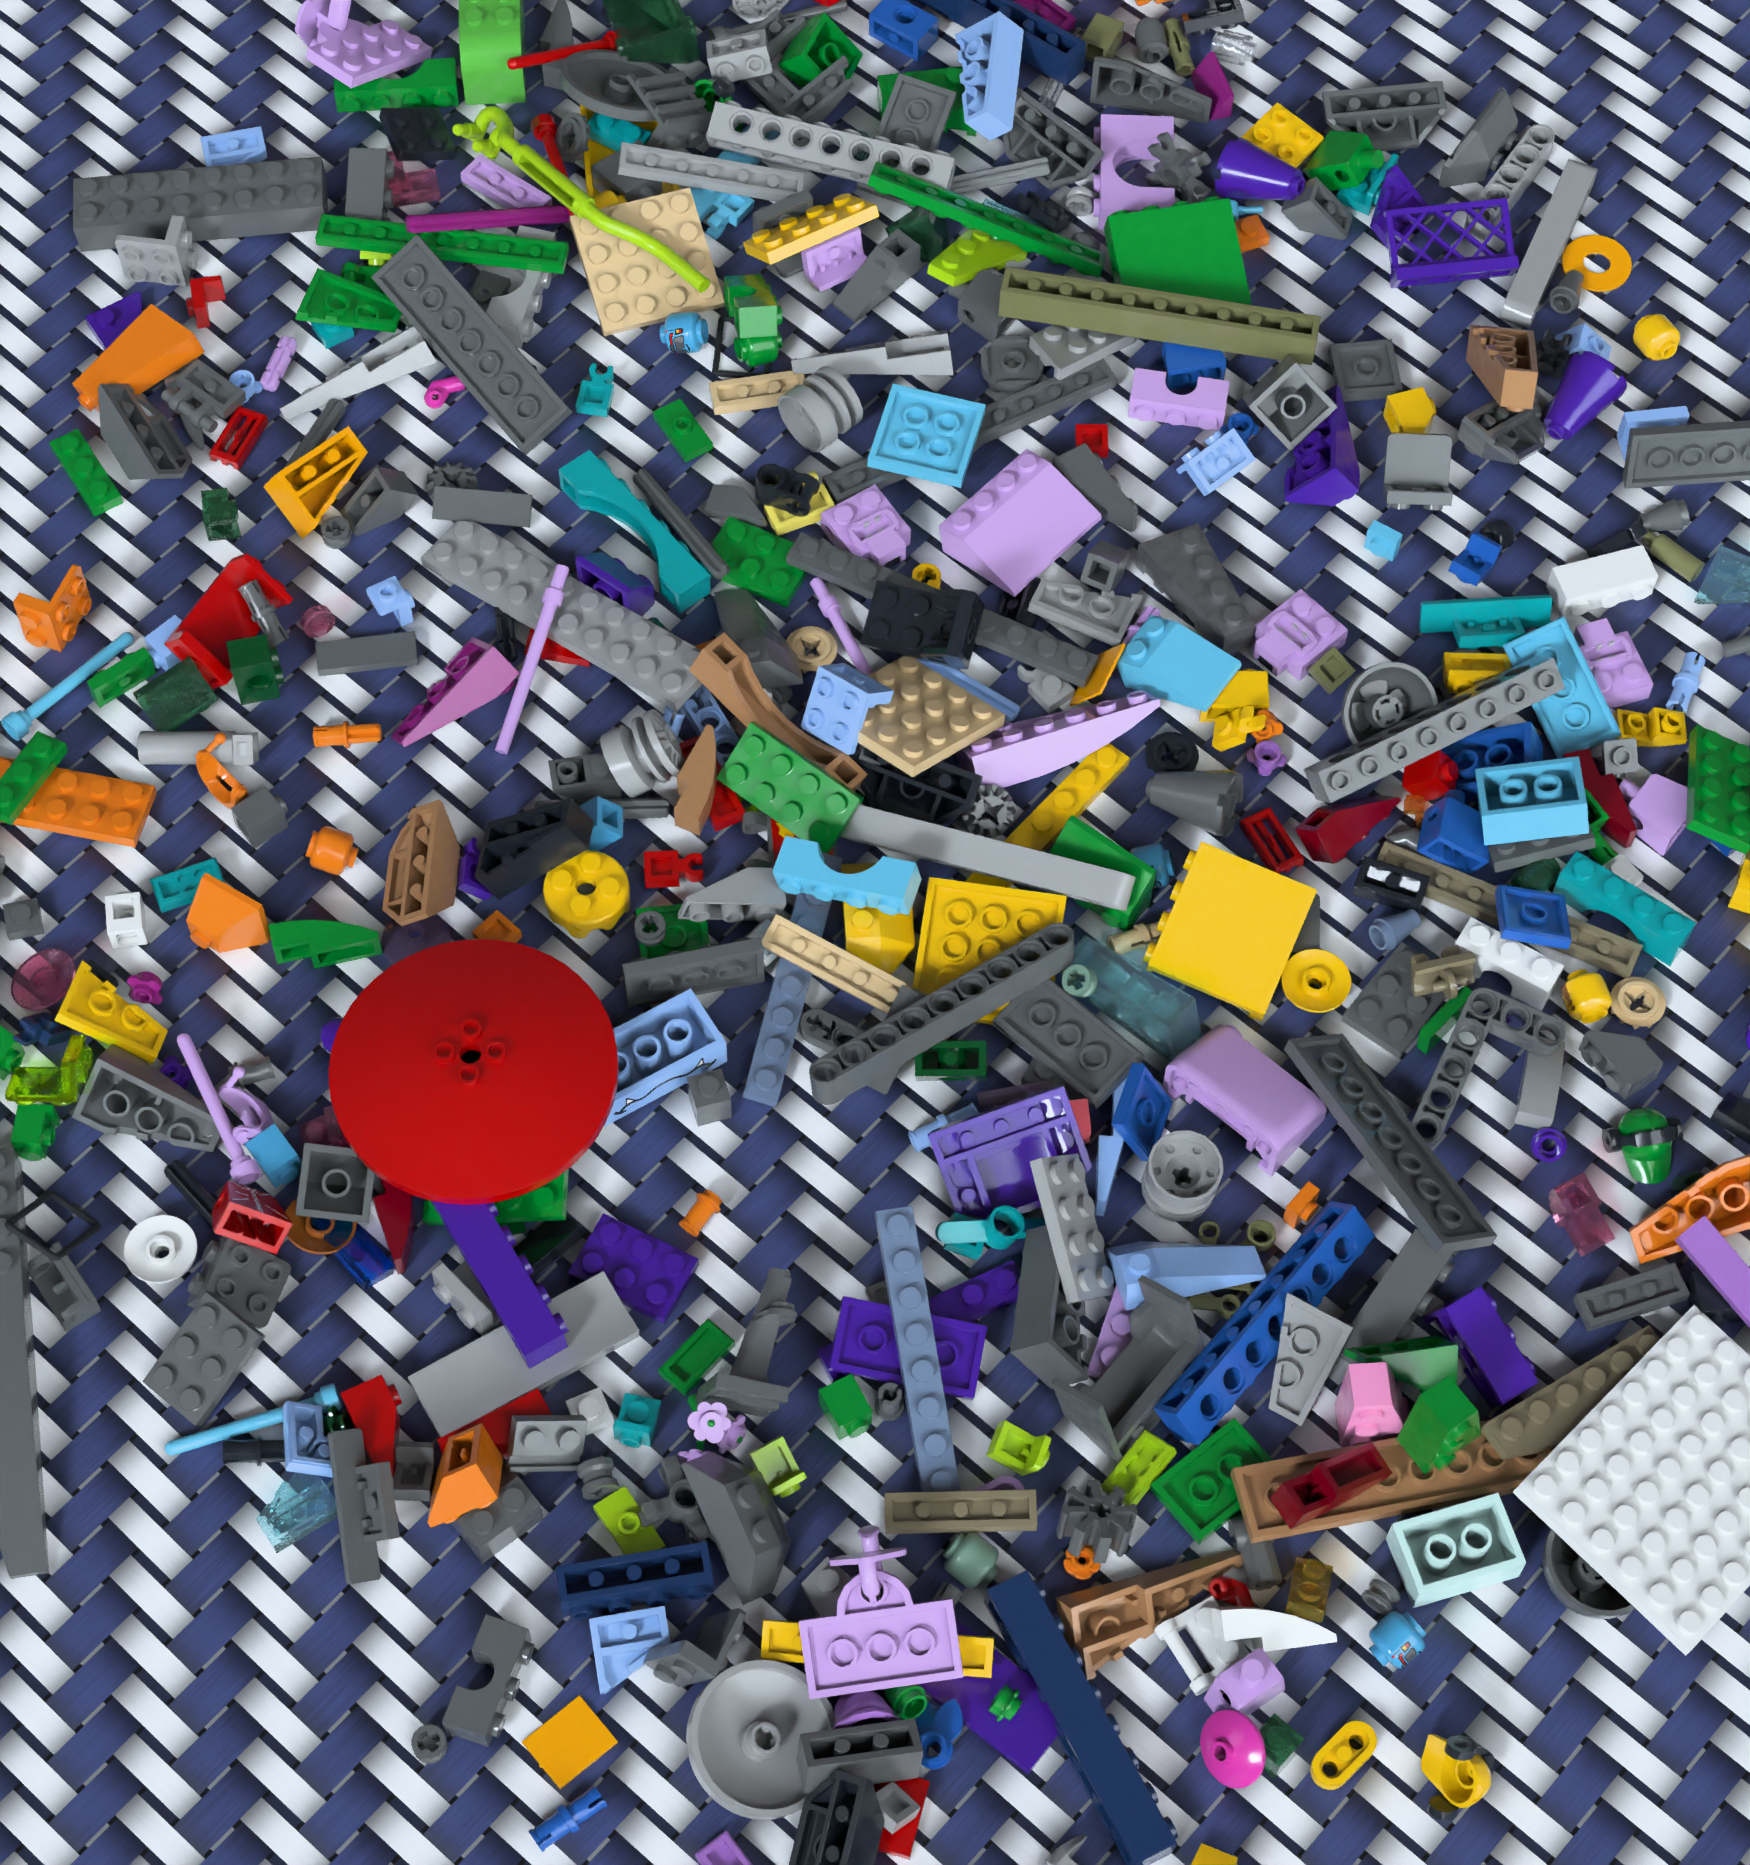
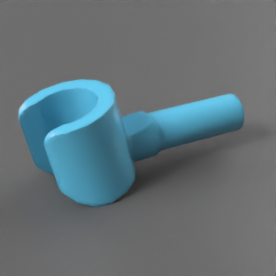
(1241, 210)

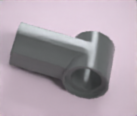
(1257, 1558)

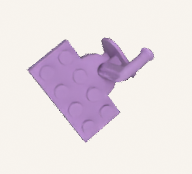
(352, 49)
(880, 1640)

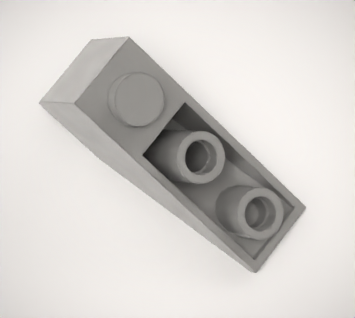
(742, 896)

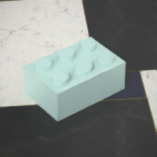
(1455, 1550)

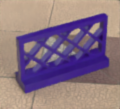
(1461, 267)

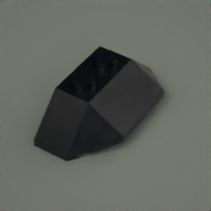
(930, 796)
(839, 1823)

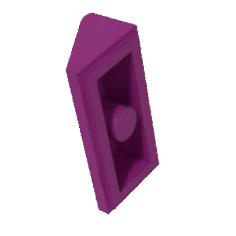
(1212, 82)

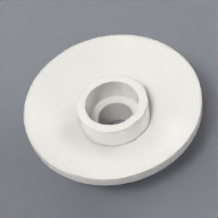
(156, 1235)

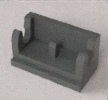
(63, 1289)

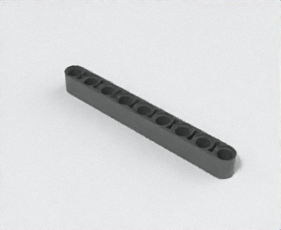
(941, 1013)

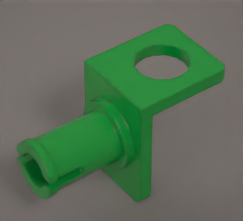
(1603, 851)

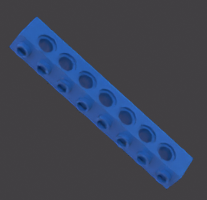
(1253, 1332)

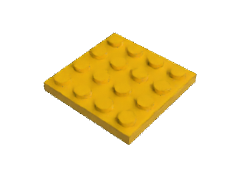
(974, 923)

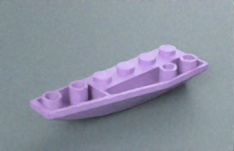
(1053, 740)

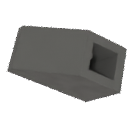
(583, 778)
(1622, 1061)

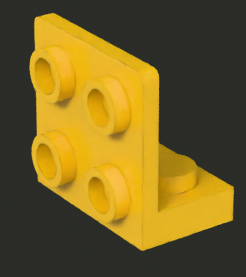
(1284, 135)

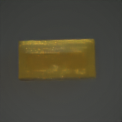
(1309, 1589)

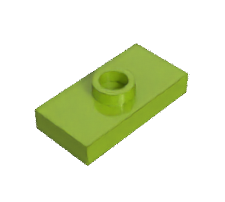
(1140, 1467)
(621, 1520)

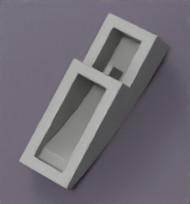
(1539, 1088)

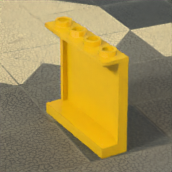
(1230, 929)

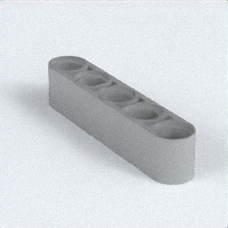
(1514, 176)

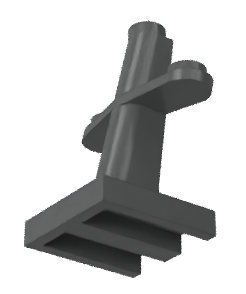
(747, 1385)

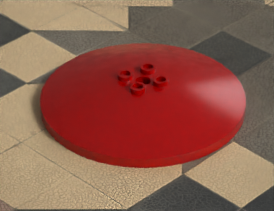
(483, 1125)

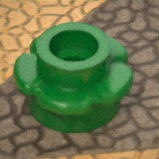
(1005, 1703)

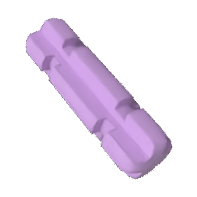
(278, 363)

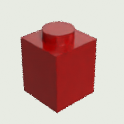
(1431, 776)

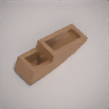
(697, 784)

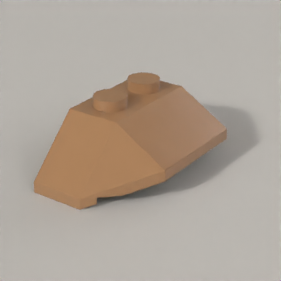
(422, 866)

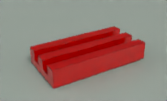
(249, 442)
(1285, 865)

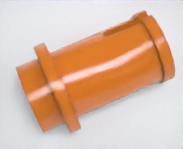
(701, 1212)

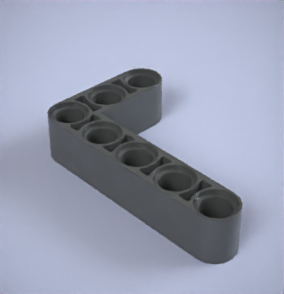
(1465, 1055)

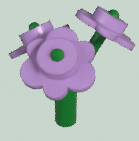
(711, 1424)

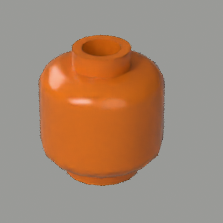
(331, 850)

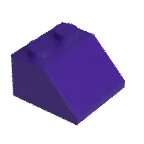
(616, 581)

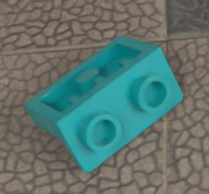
(1365, 196)

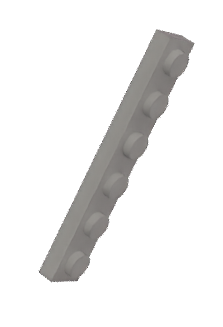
(708, 172)

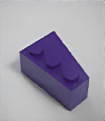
(1484, 1345)

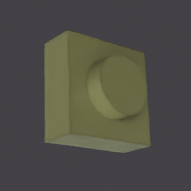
(1331, 670)

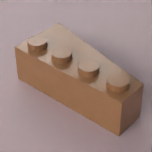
(1505, 364)

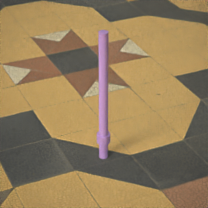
(552, 599)
(831, 609)

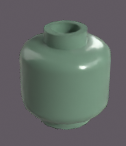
(971, 1559)

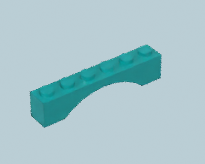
(595, 488)

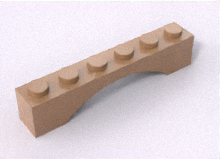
(730, 678)

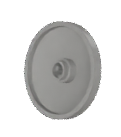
(748, 1736)

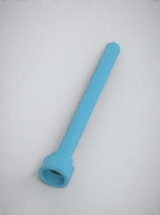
(18, 723)
(325, 1397)

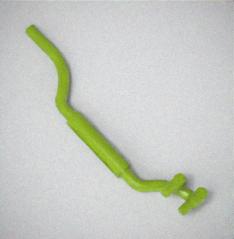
(565, 190)

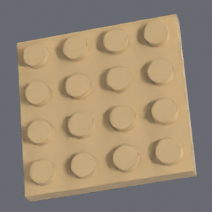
(633, 285)
(925, 717)

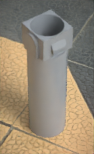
(182, 747)

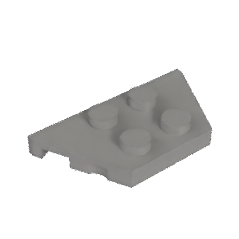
(1074, 348)

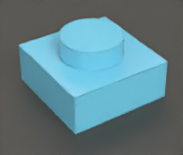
(1383, 540)

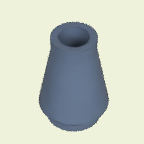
(1393, 929)

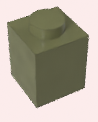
(1103, 36)

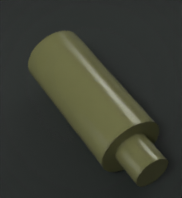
(1674, 556)

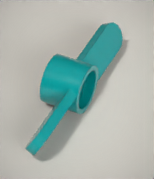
(984, 1230)

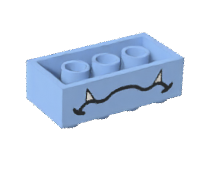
(662, 1051)

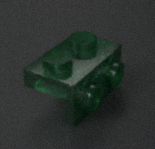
(176, 696)

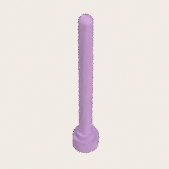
(244, 1168)

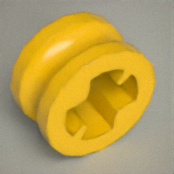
(927, 570)

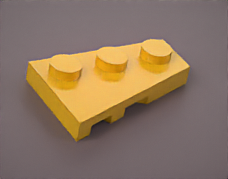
(105, 1016)

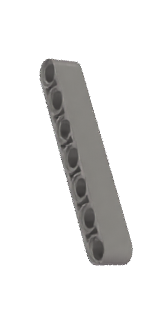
(1548, 244)

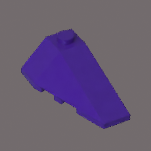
(1325, 461)

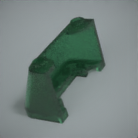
(653, 31)

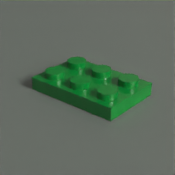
(758, 561)
(1200, 1485)

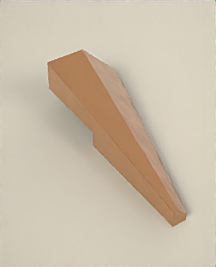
(1118, 1613)

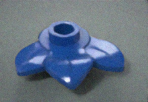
(939, 1728)

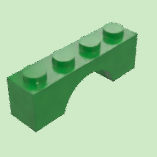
(430, 86)

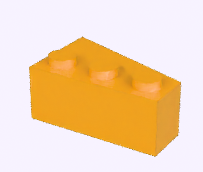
(314, 480)

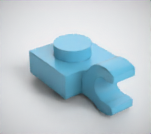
(727, 209)

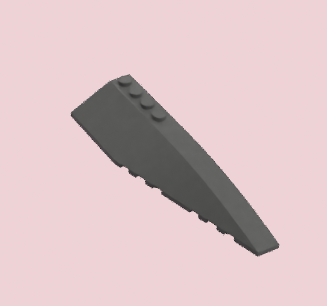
(21, 1477)

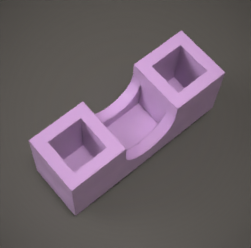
(1155, 402)

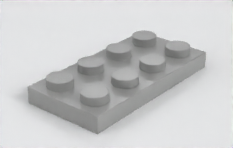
(1072, 1228)

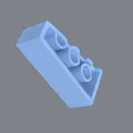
(990, 73)

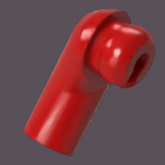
(1230, 1591)

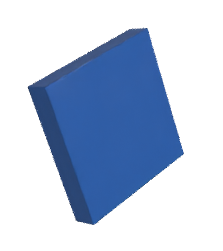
(1532, 916)
(1141, 1111)

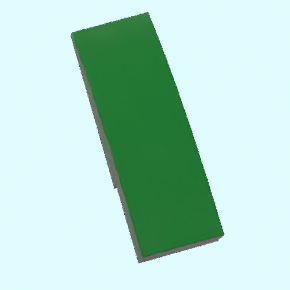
(323, 941)

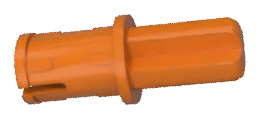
(346, 734)

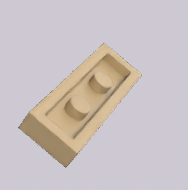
(751, 391)

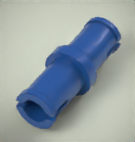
(568, 1818)

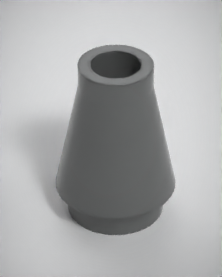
(1566, 294)
(1666, 517)

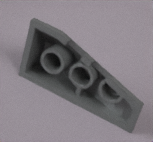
(1135, 88)
(758, 638)

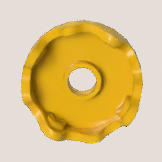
(587, 912)

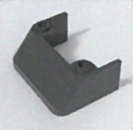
(1124, 1396)

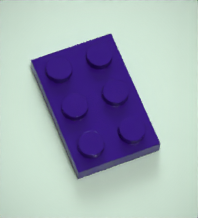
(639, 1267)

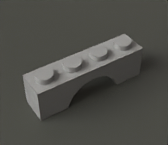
(516, 310)

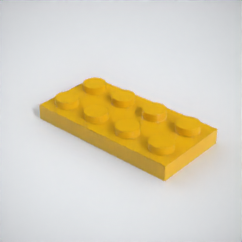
(810, 229)

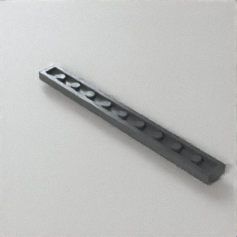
(999, 419)
(994, 630)

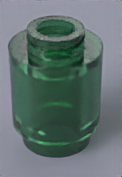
(1537, 875)

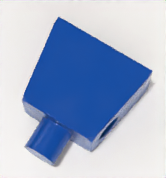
(1188, 363)
(1453, 834)

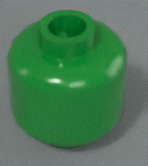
(758, 350)

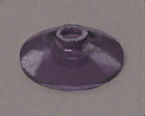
(398, 943)

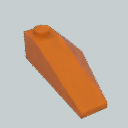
(1718, 1195)

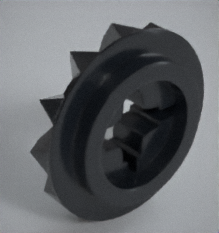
(1175, 744)

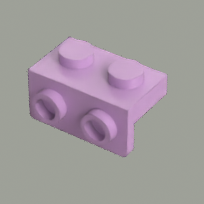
(834, 259)

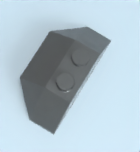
(1389, 115)
(1043, 134)
(1483, 144)
(1502, 434)
(140, 435)
(741, 1522)

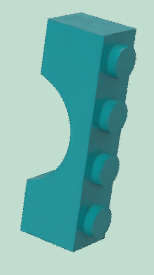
(1654, 924)

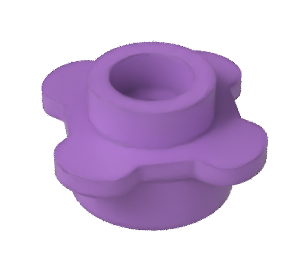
(1270, 750)

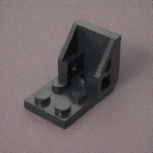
(924, 624)

